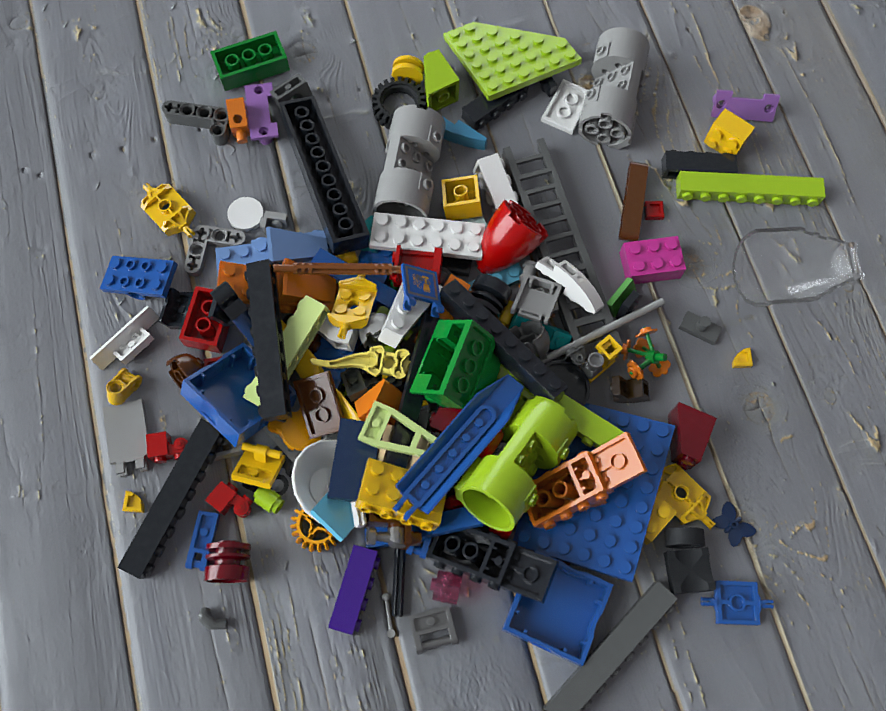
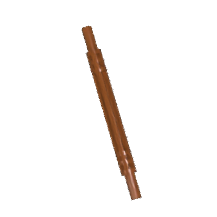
(338, 268)

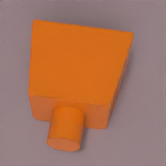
(238, 119)

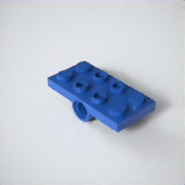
(139, 277)

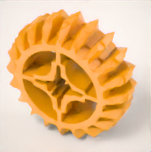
(302, 515)

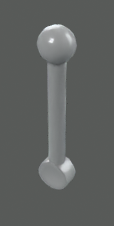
(386, 597)

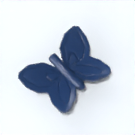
(732, 526)

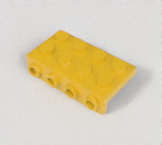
(380, 496)

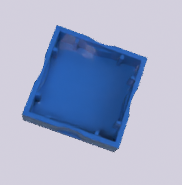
(219, 392)
(566, 618)

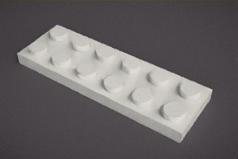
(424, 234)

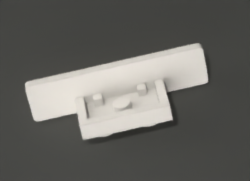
(127, 341)

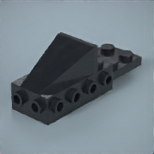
(494, 562)

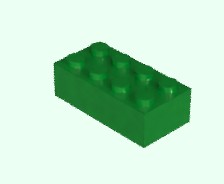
(250, 60)

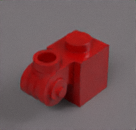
(161, 448)
(225, 497)

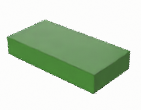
(620, 296)

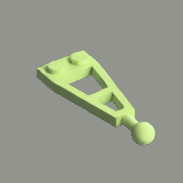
(377, 422)

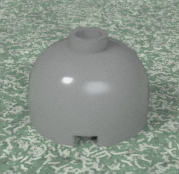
(371, 332)

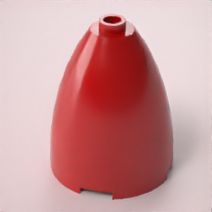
(509, 238)

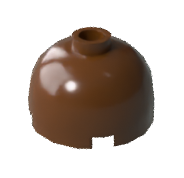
(183, 366)

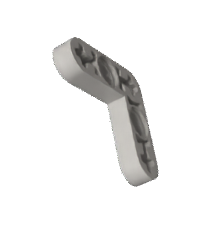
(209, 239)

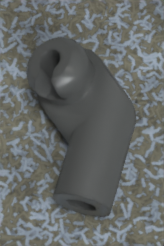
(210, 622)

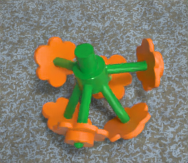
(645, 348)

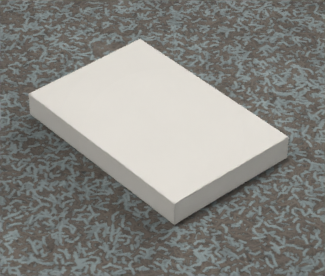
(565, 107)

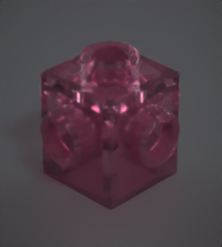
(446, 587)

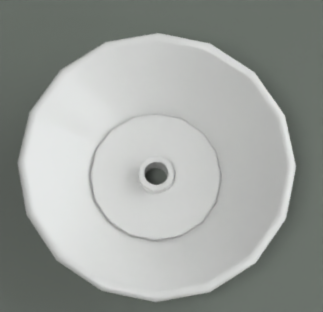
(313, 473)

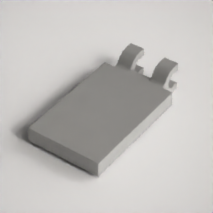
(126, 435)

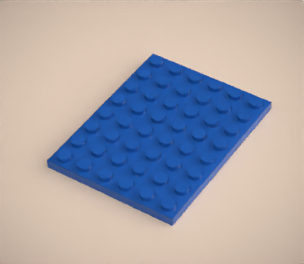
(611, 534)

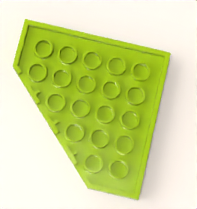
(509, 58)

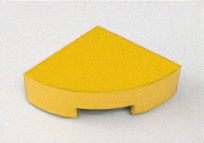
(743, 359)
(133, 503)

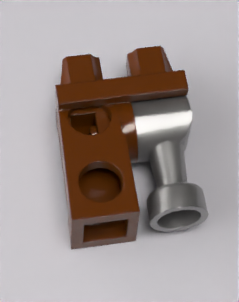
(398, 534)

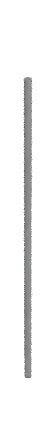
(599, 332)

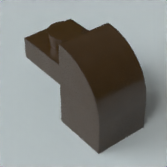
(629, 390)

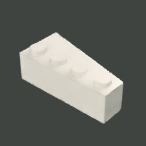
(494, 180)
(401, 321)

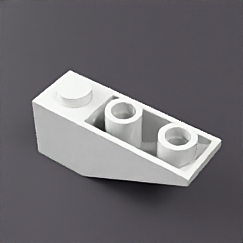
(330, 332)

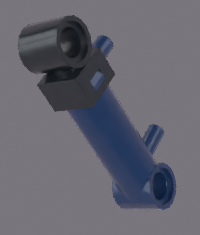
(234, 308)

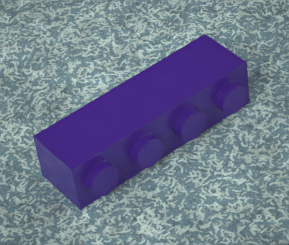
(353, 590)

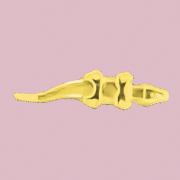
(374, 361)

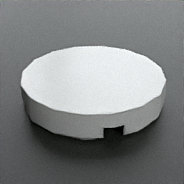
(245, 214)

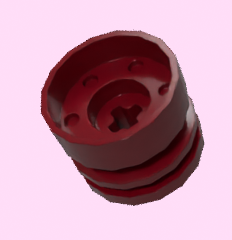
(227, 562)

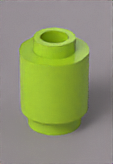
(268, 500)

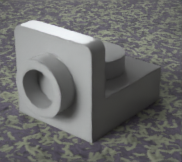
(274, 219)

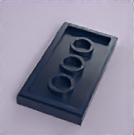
(349, 461)

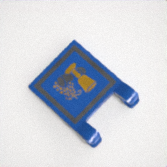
(422, 286)

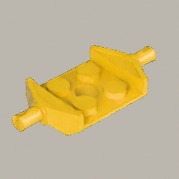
(174, 218)
(353, 292)
(694, 504)

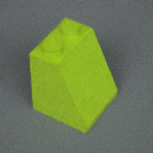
(439, 81)

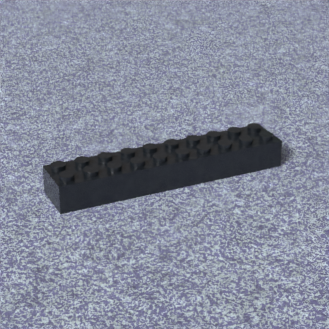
(324, 176)

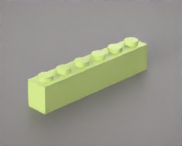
(297, 338)

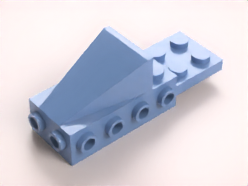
(276, 247)

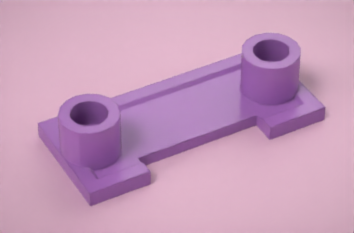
(745, 107)
(259, 113)

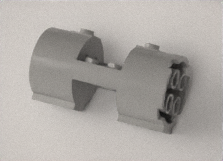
(618, 72)
(411, 151)

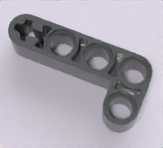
(199, 116)

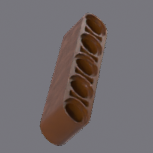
(633, 201)

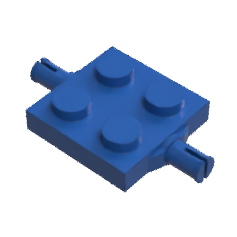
(737, 603)

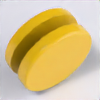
(408, 67)

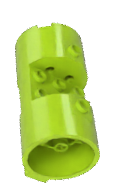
(500, 486)

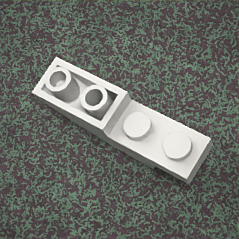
(576, 284)

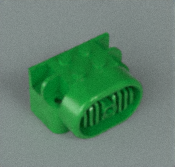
(456, 364)

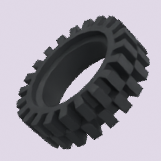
(395, 87)

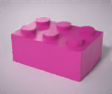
(653, 260)

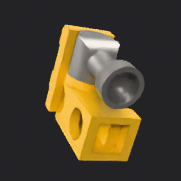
(601, 360)

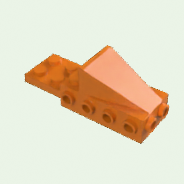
(290, 286)
(585, 481)

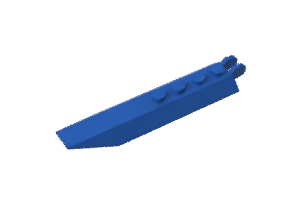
(458, 446)

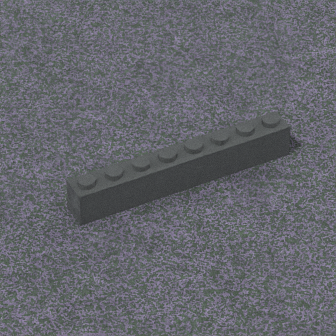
(613, 650)

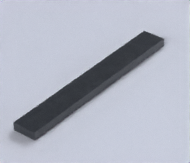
(411, 403)

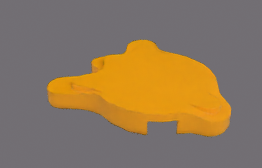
(293, 431)

